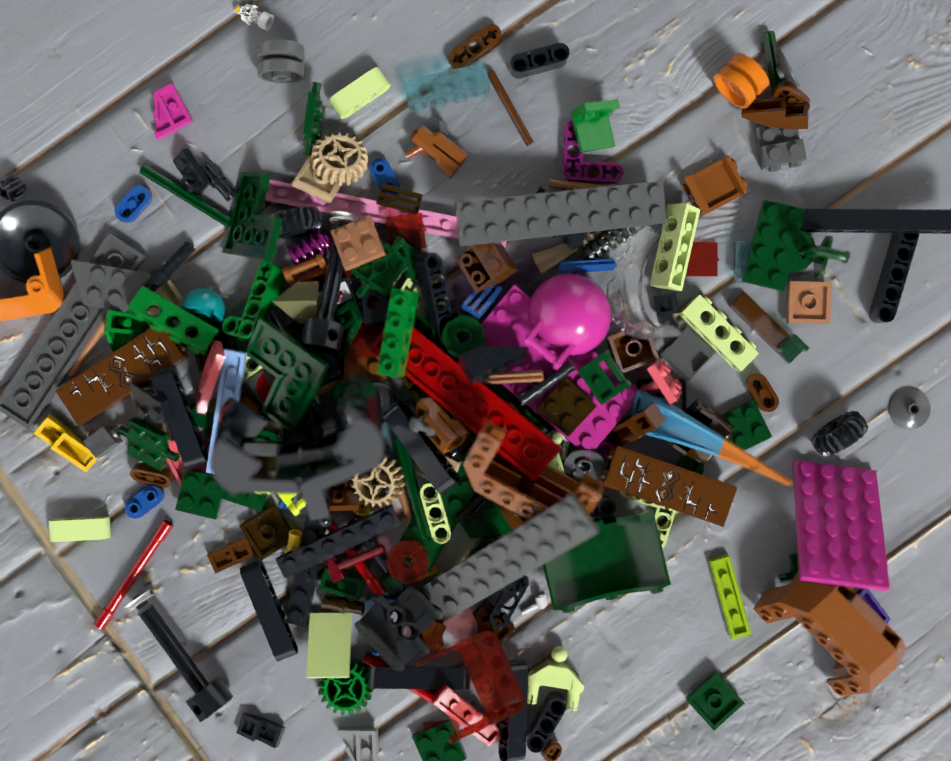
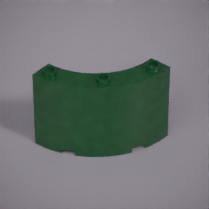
(613, 562)

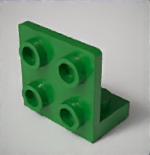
(593, 125)

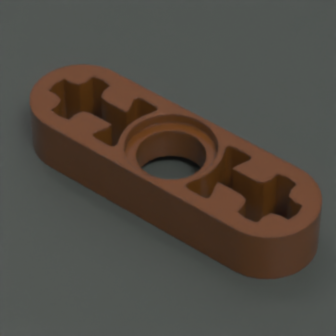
(475, 38)

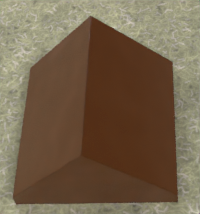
(631, 351)

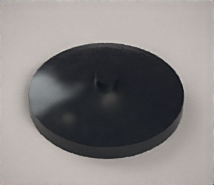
(31, 228)

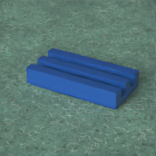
(497, 290)

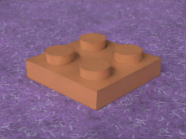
(358, 242)
(808, 302)

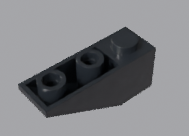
(487, 360)

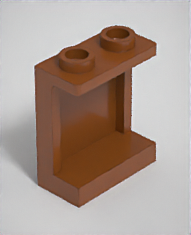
(714, 185)

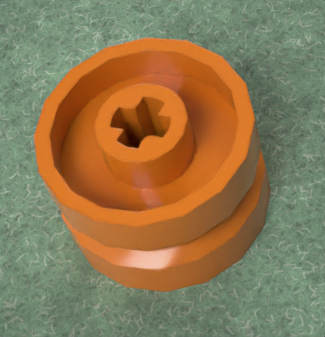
(741, 80)

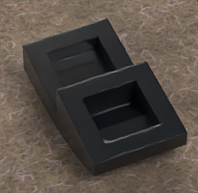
(260, 729)

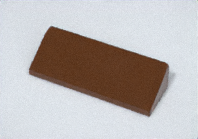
(758, 320)

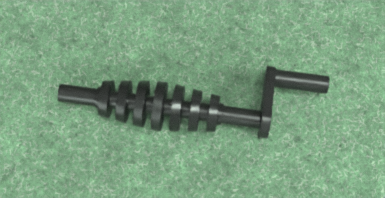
(602, 244)

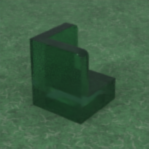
(791, 348)

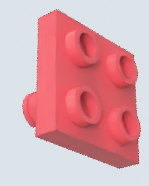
(663, 381)

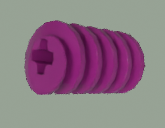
(309, 249)

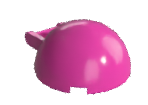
(569, 316)

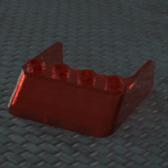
(490, 676)

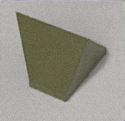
(300, 300)

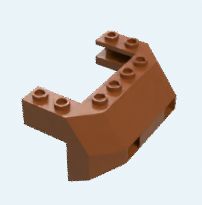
(508, 486)
(843, 625)

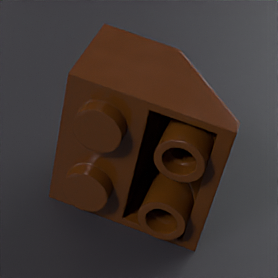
(485, 265)

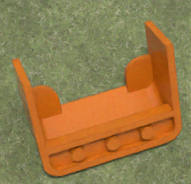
(43, 295)

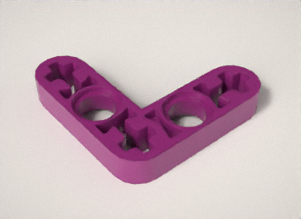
(582, 167)

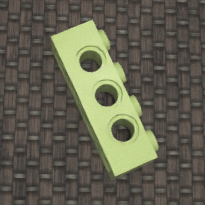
(675, 247)
(692, 315)

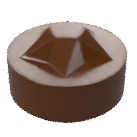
(551, 751)

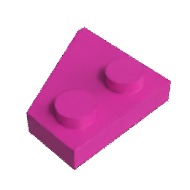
(169, 111)

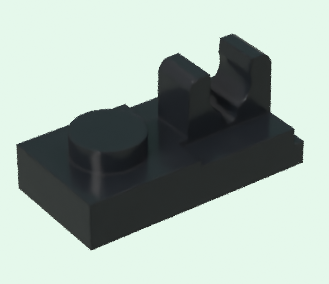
(191, 172)

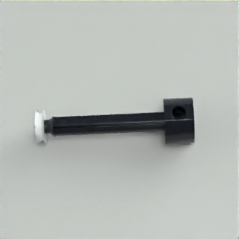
(323, 333)
(207, 696)

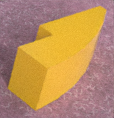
(65, 442)

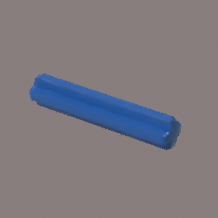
(592, 265)

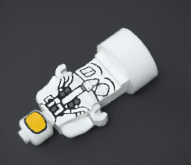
(250, 14)

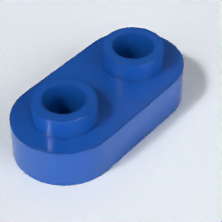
(386, 176)
(132, 202)
(144, 502)

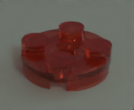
(397, 555)

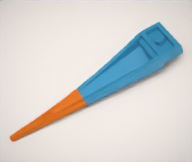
(691, 433)

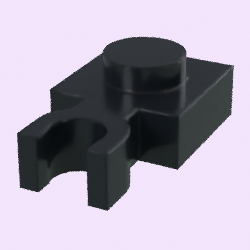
(667, 306)

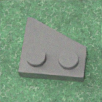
(360, 743)

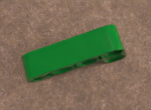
(263, 292)

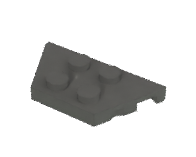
(107, 285)

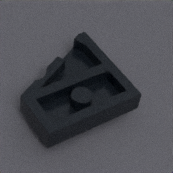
(150, 406)

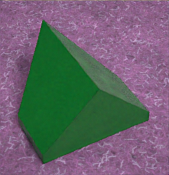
(122, 328)

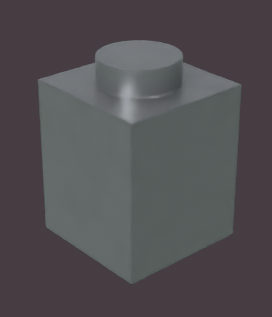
(103, 441)

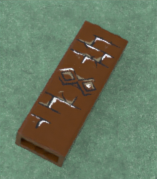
(108, 380)
(668, 485)

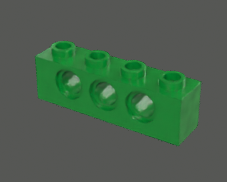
(148, 299)
(397, 333)

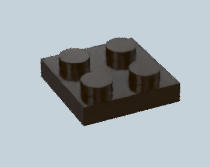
(566, 406)

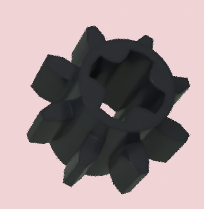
(12, 188)

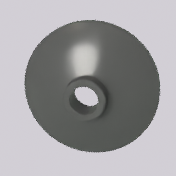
(784, 69)
(901, 406)
(578, 463)

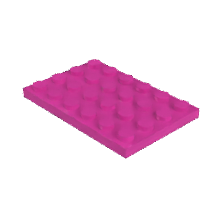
(839, 526)

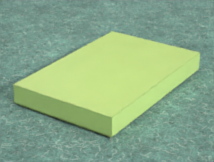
(329, 645)

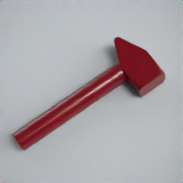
(336, 568)

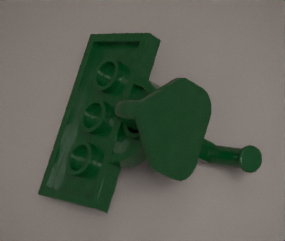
(778, 245)

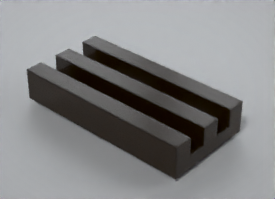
(382, 195)

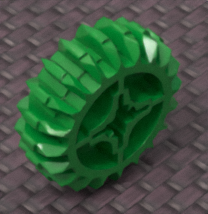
(357, 699)

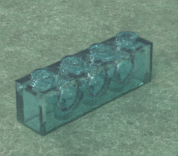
(435, 82)

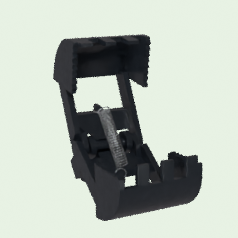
(312, 475)

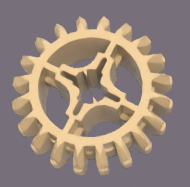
(334, 164)
(372, 494)

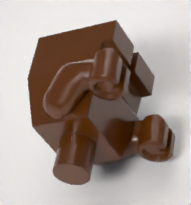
(433, 635)

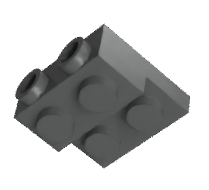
(779, 148)

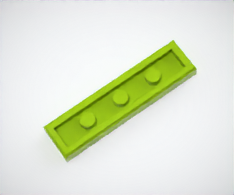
(729, 596)

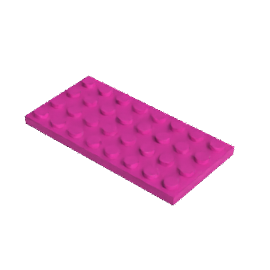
(509, 326)

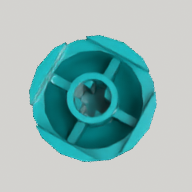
(205, 305)

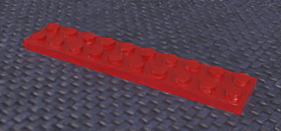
(474, 404)

